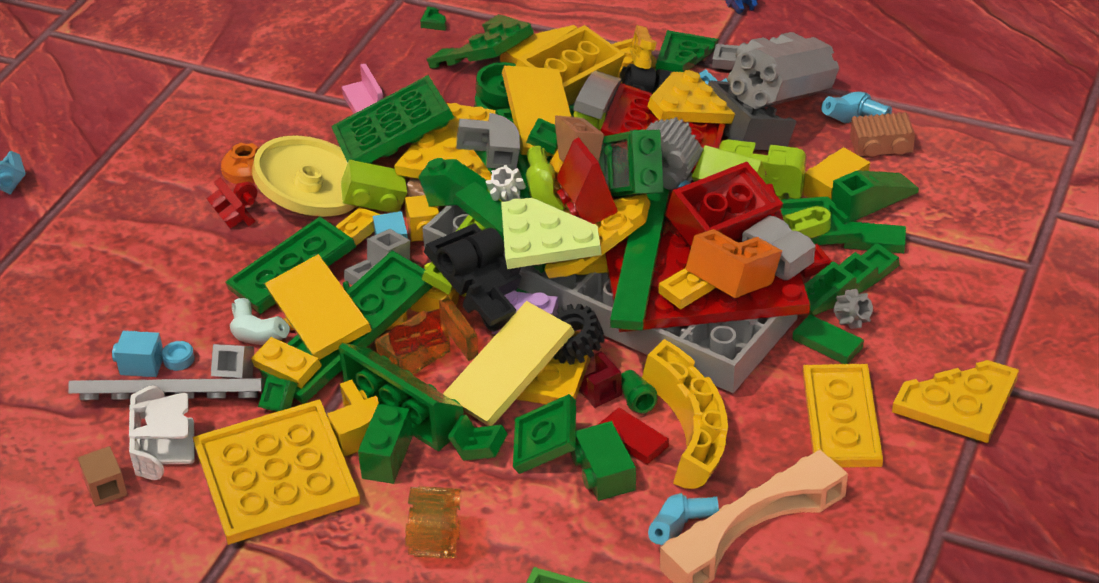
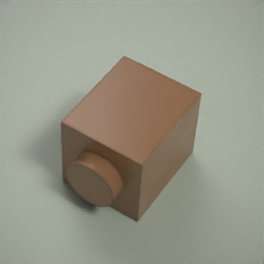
(102, 476)

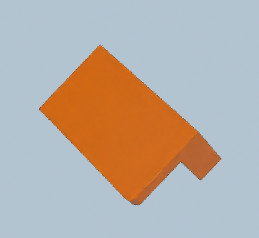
(733, 265)

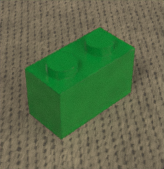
(385, 443)
(604, 461)

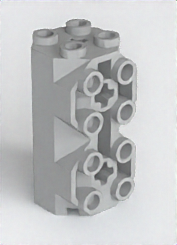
(782, 70)

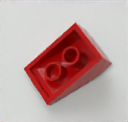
(722, 202)

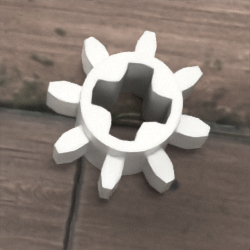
(505, 184)

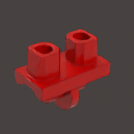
(232, 204)

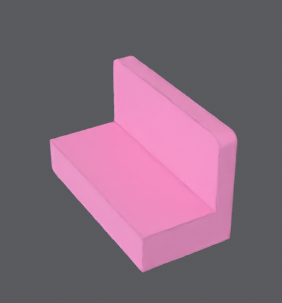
(362, 93)

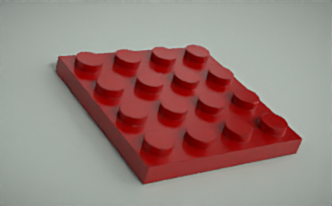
(631, 112)

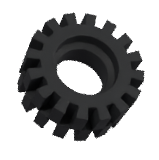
(585, 341)

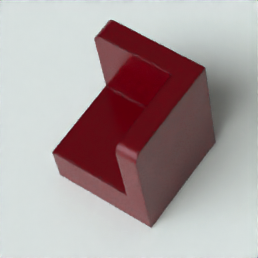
(603, 383)

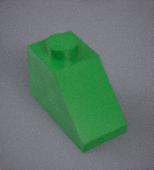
(445, 178)

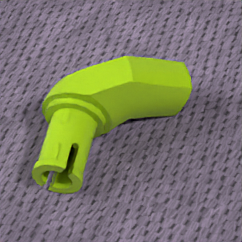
(541, 178)

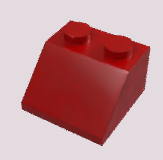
(584, 185)

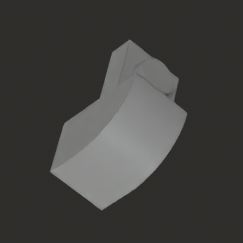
(496, 137)
(377, 248)

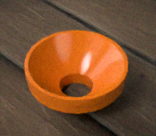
(236, 167)

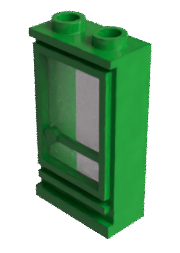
(632, 163)

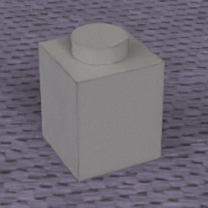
(232, 361)

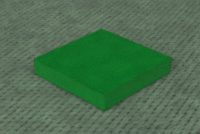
(544, 434)

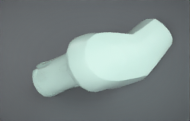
(252, 329)

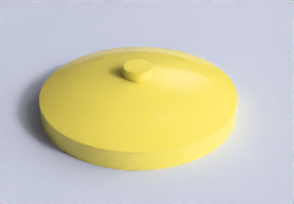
(302, 175)

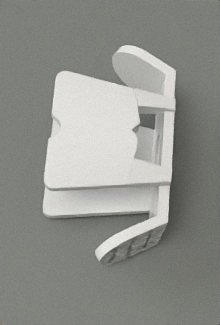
(167, 433)

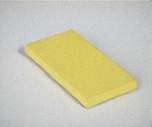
(509, 363)

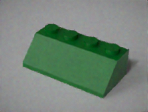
(430, 410)

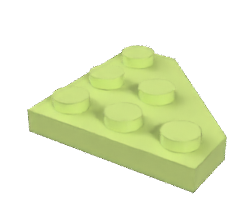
(545, 234)

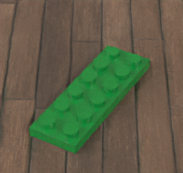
(381, 298)

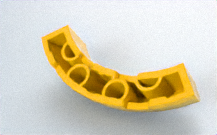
(697, 407)

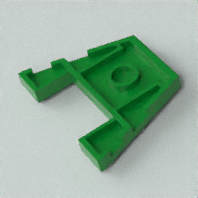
(499, 36)

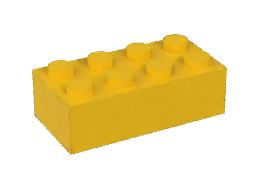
(576, 57)

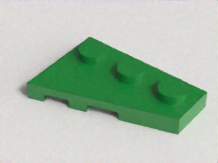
(683, 51)

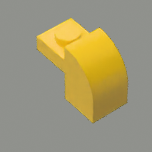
(353, 419)

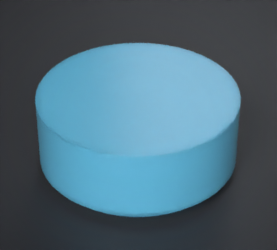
(178, 355)

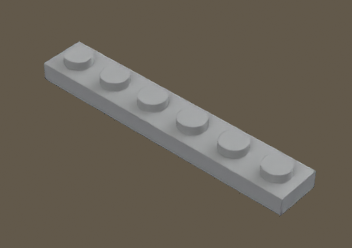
(123, 388)

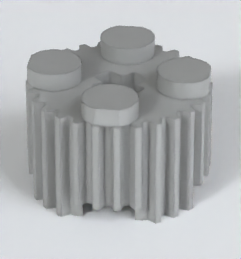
(678, 150)

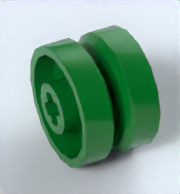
(491, 87)

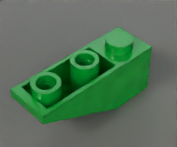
(870, 191)

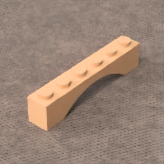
(805, 487)

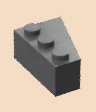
(752, 124)

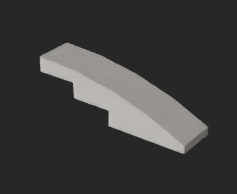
(597, 94)

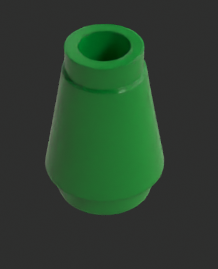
(638, 392)

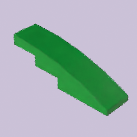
(854, 273)

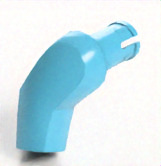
(853, 105)
(676, 513)

